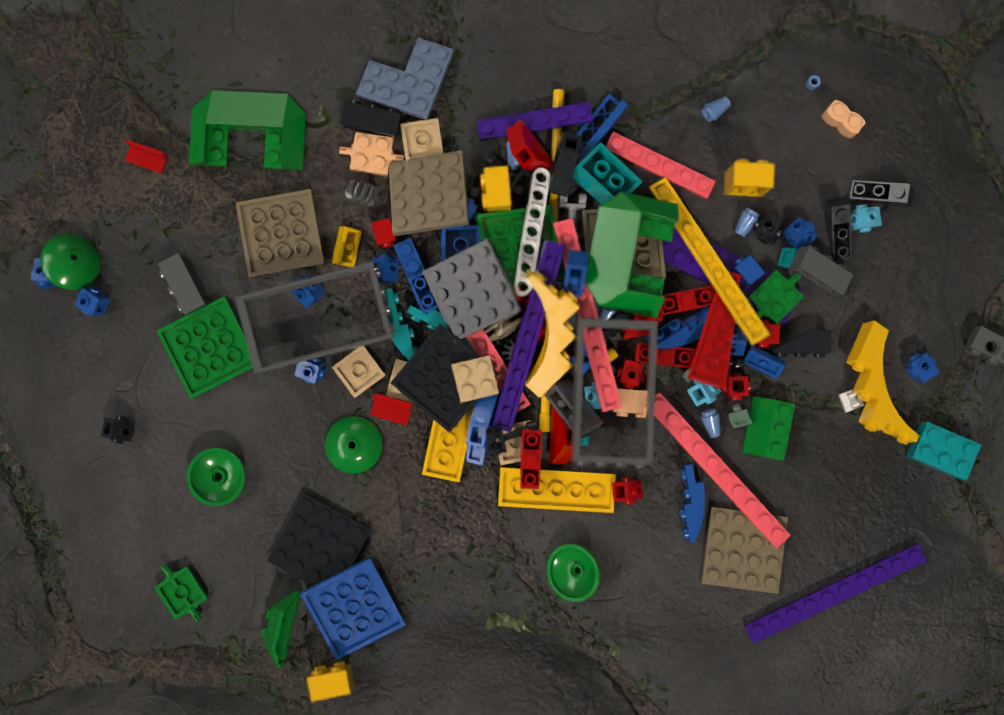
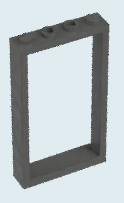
(582, 323)
(250, 332)

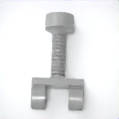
(573, 207)

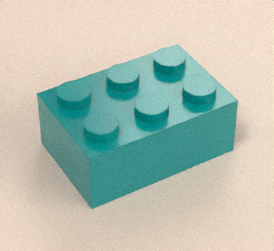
(604, 175)
(944, 451)

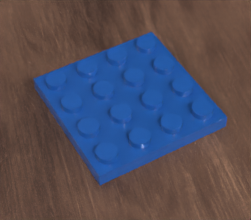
(353, 608)

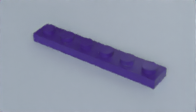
(537, 120)

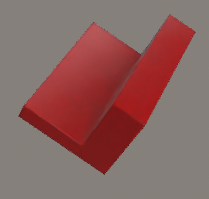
(146, 157)
(391, 409)

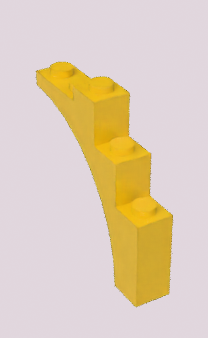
(553, 359)
(871, 387)

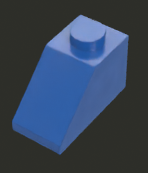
(575, 272)

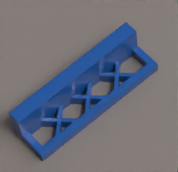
(606, 126)

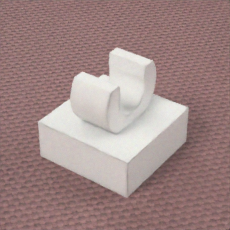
(850, 401)

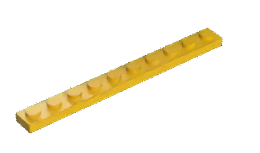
(712, 266)

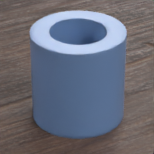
(816, 79)

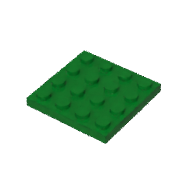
(505, 233)
(207, 347)

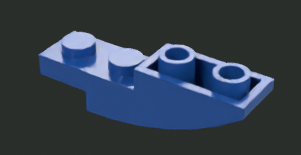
(413, 269)
(680, 332)
(481, 419)
(693, 511)

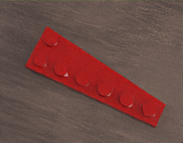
(714, 347)

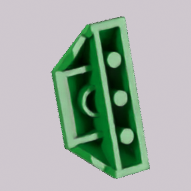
(280, 627)

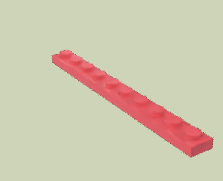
(593, 337)
(719, 471)

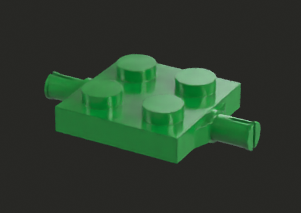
(776, 296)
(181, 592)

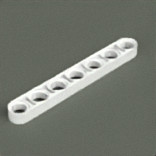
(536, 223)

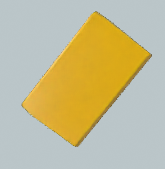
(346, 246)

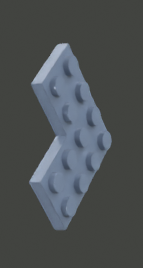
(411, 90)

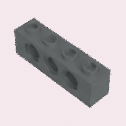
(977, 345)

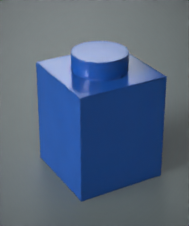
(748, 269)

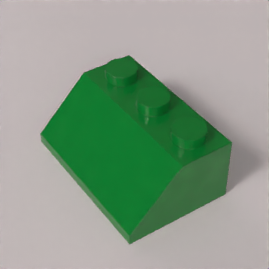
(770, 428)

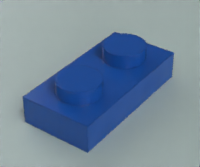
(764, 362)

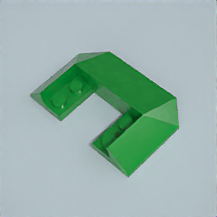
(248, 111)
(613, 251)

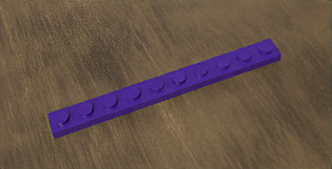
(526, 340)
(835, 593)

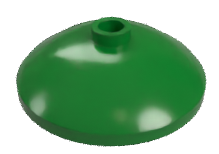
(64, 271)
(367, 440)
(203, 480)
(564, 573)

